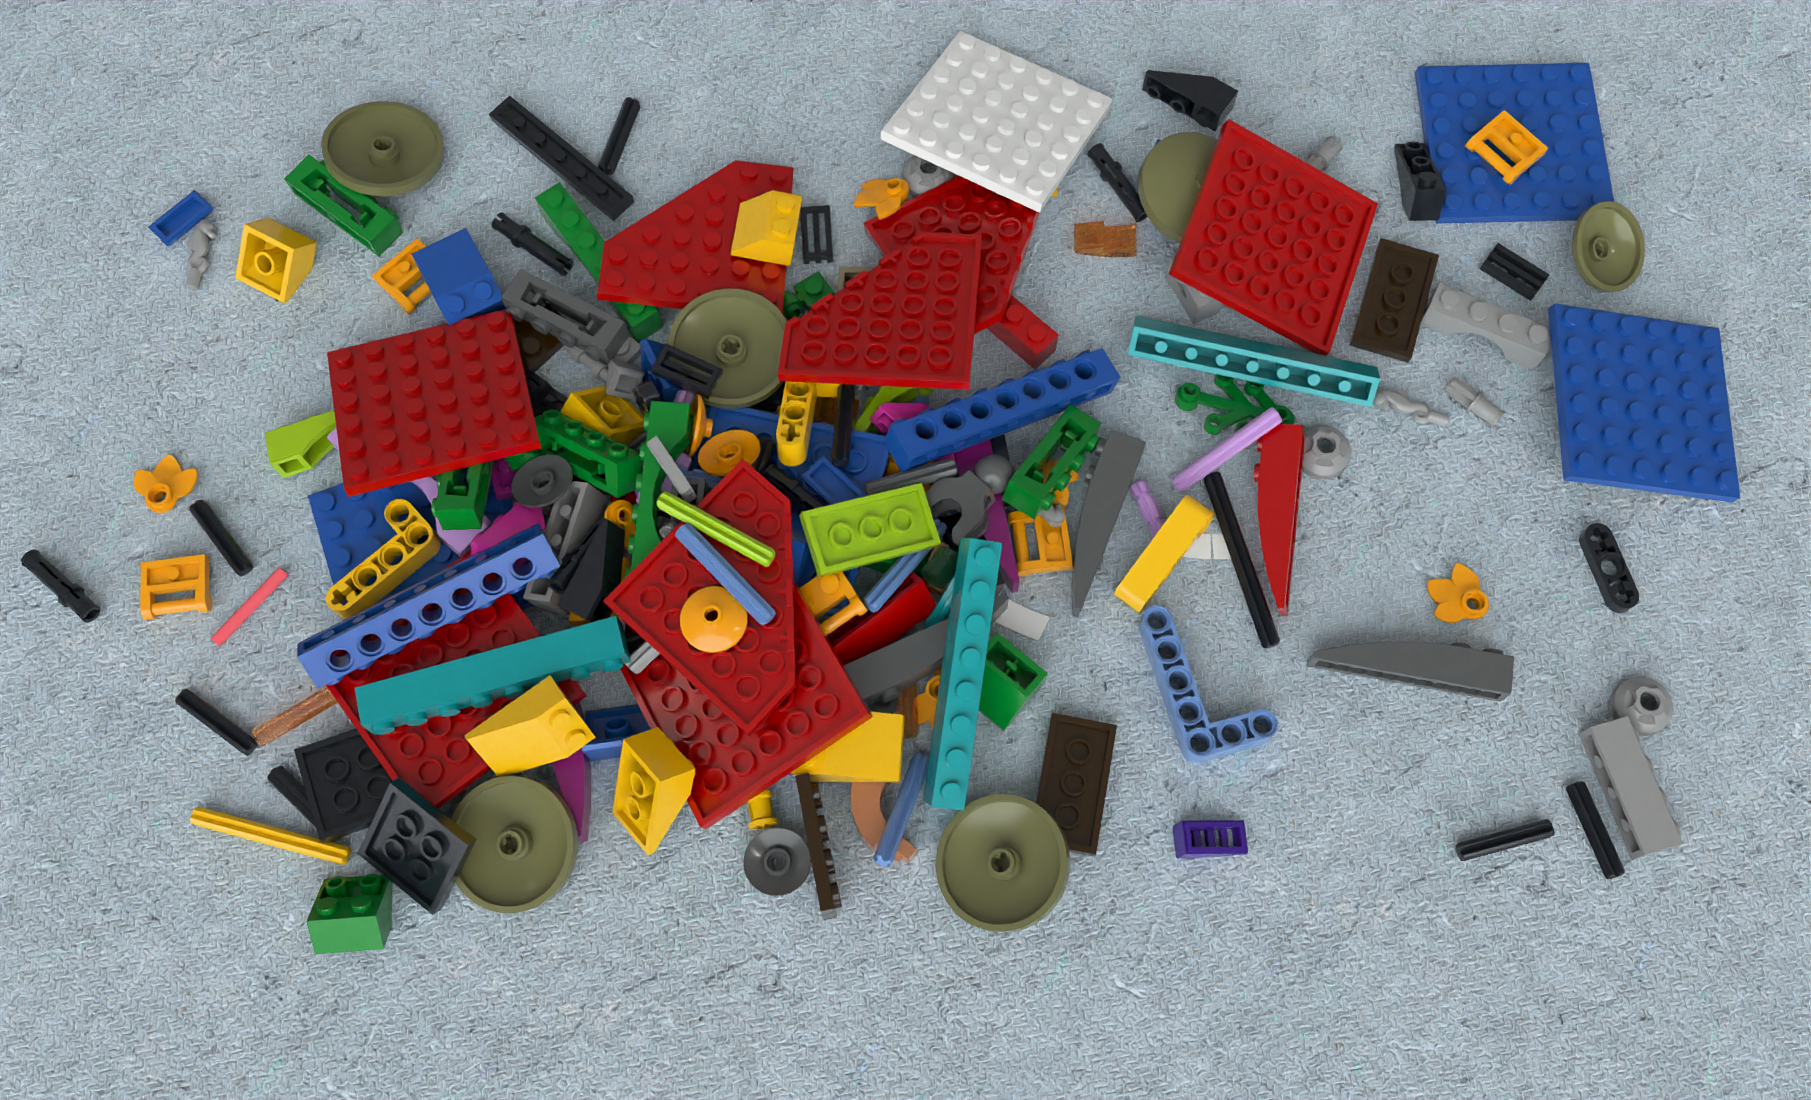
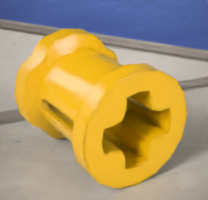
(761, 811)

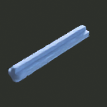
(725, 574)
(897, 574)
(901, 810)

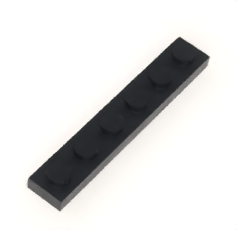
(561, 158)

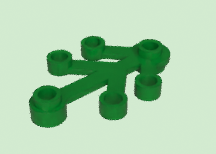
(1238, 407)

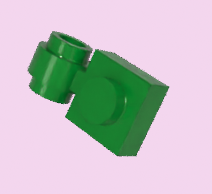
(808, 292)

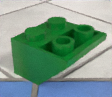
(1008, 682)
(351, 914)

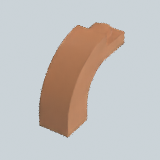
(869, 820)

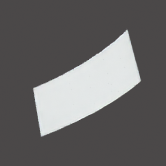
(1202, 547)
(1023, 620)

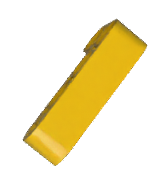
(797, 419)
(1164, 552)
(380, 562)

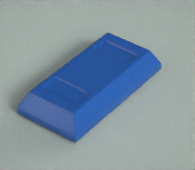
(181, 218)
(831, 482)

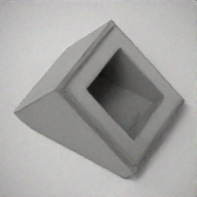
(623, 378)

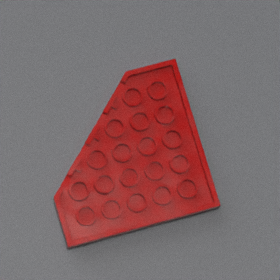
(967, 209)
(689, 242)
(895, 324)
(761, 667)

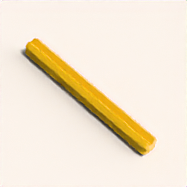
(270, 835)

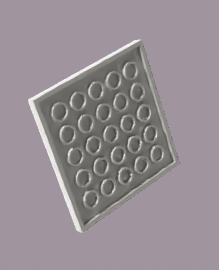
(997, 120)

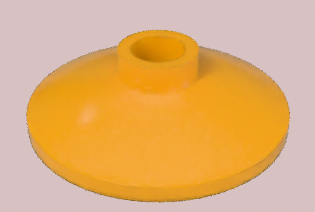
(701, 425)
(726, 450)
(717, 634)

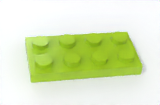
(869, 529)

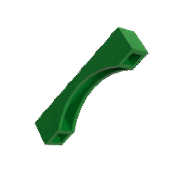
(587, 244)
(673, 427)

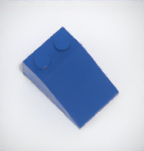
(459, 278)

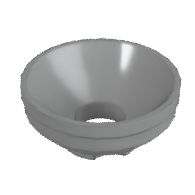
(921, 182)
(1325, 465)
(1626, 702)

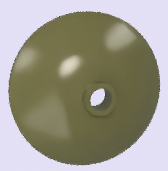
(1608, 246)

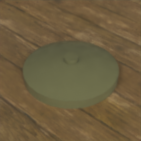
(382, 148)
(1172, 180)
(736, 334)
(521, 846)
(1002, 863)

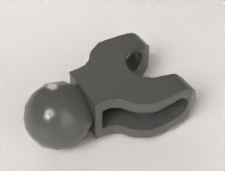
(971, 495)

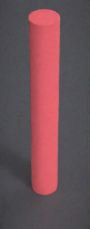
(249, 606)

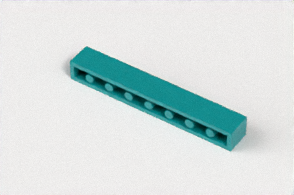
(1254, 361)
(962, 673)
(491, 675)

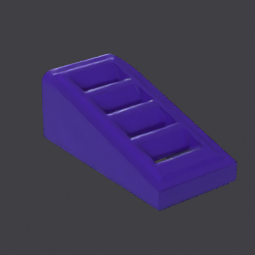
(1189, 844)

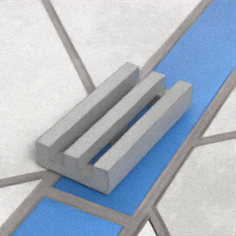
(671, 469)

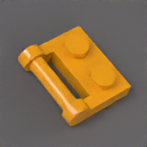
(1513, 141)
(400, 274)
(1051, 542)
(171, 577)
(827, 592)

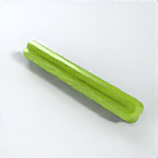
(716, 528)

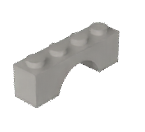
(1518, 337)

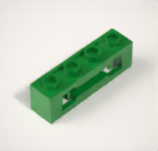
(379, 224)
(589, 453)
(1026, 487)
(455, 505)

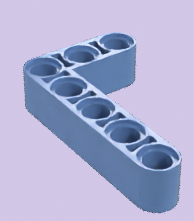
(1189, 698)

